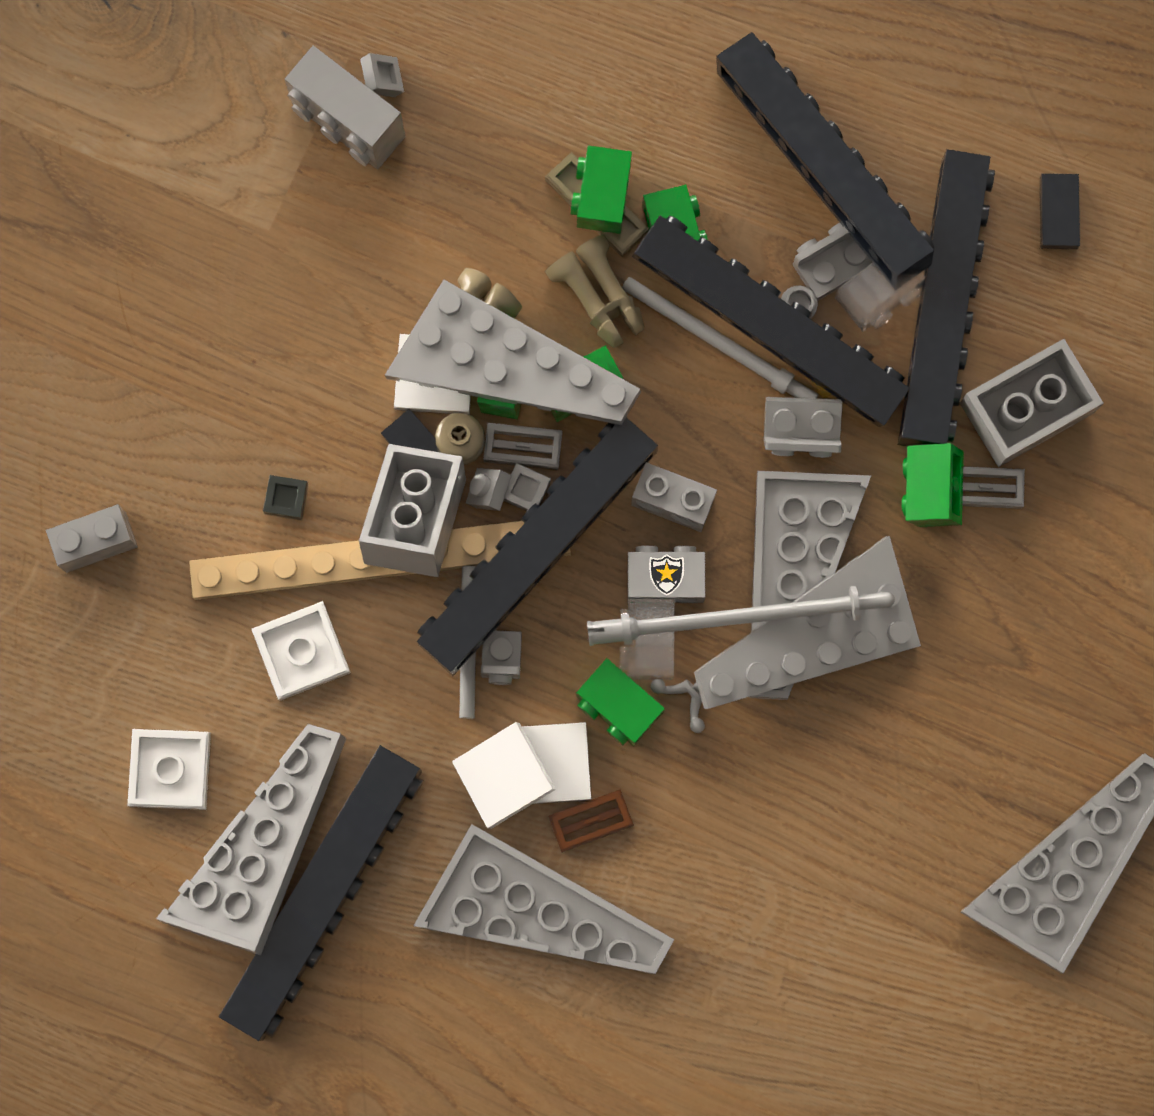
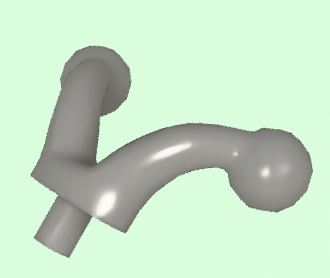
(696, 724)

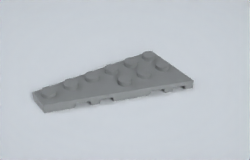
(518, 902)

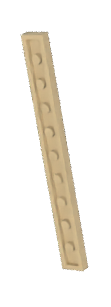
(328, 564)

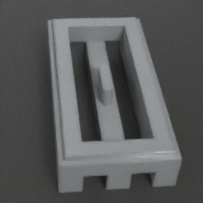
(527, 461)
(995, 502)

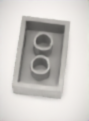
(344, 108)
(1031, 402)
(412, 510)

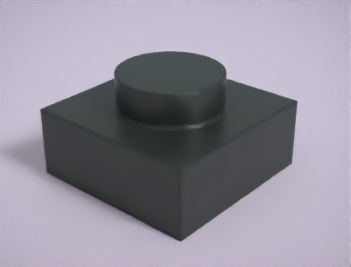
(285, 497)

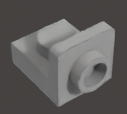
(502, 657)

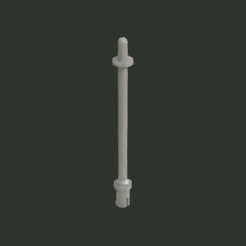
(629, 629)

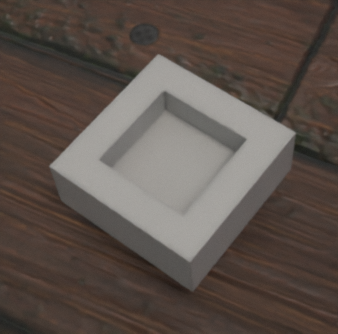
(382, 74)
(526, 487)
(488, 489)

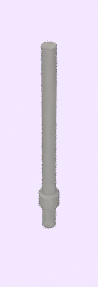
(781, 379)

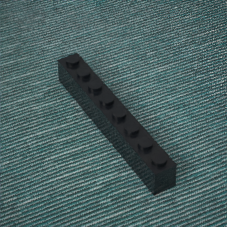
(825, 160)
(945, 300)
(771, 321)
(537, 545)
(321, 893)

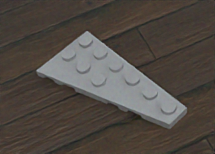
(492, 356)
(799, 536)
(816, 645)
(255, 857)
(1063, 882)

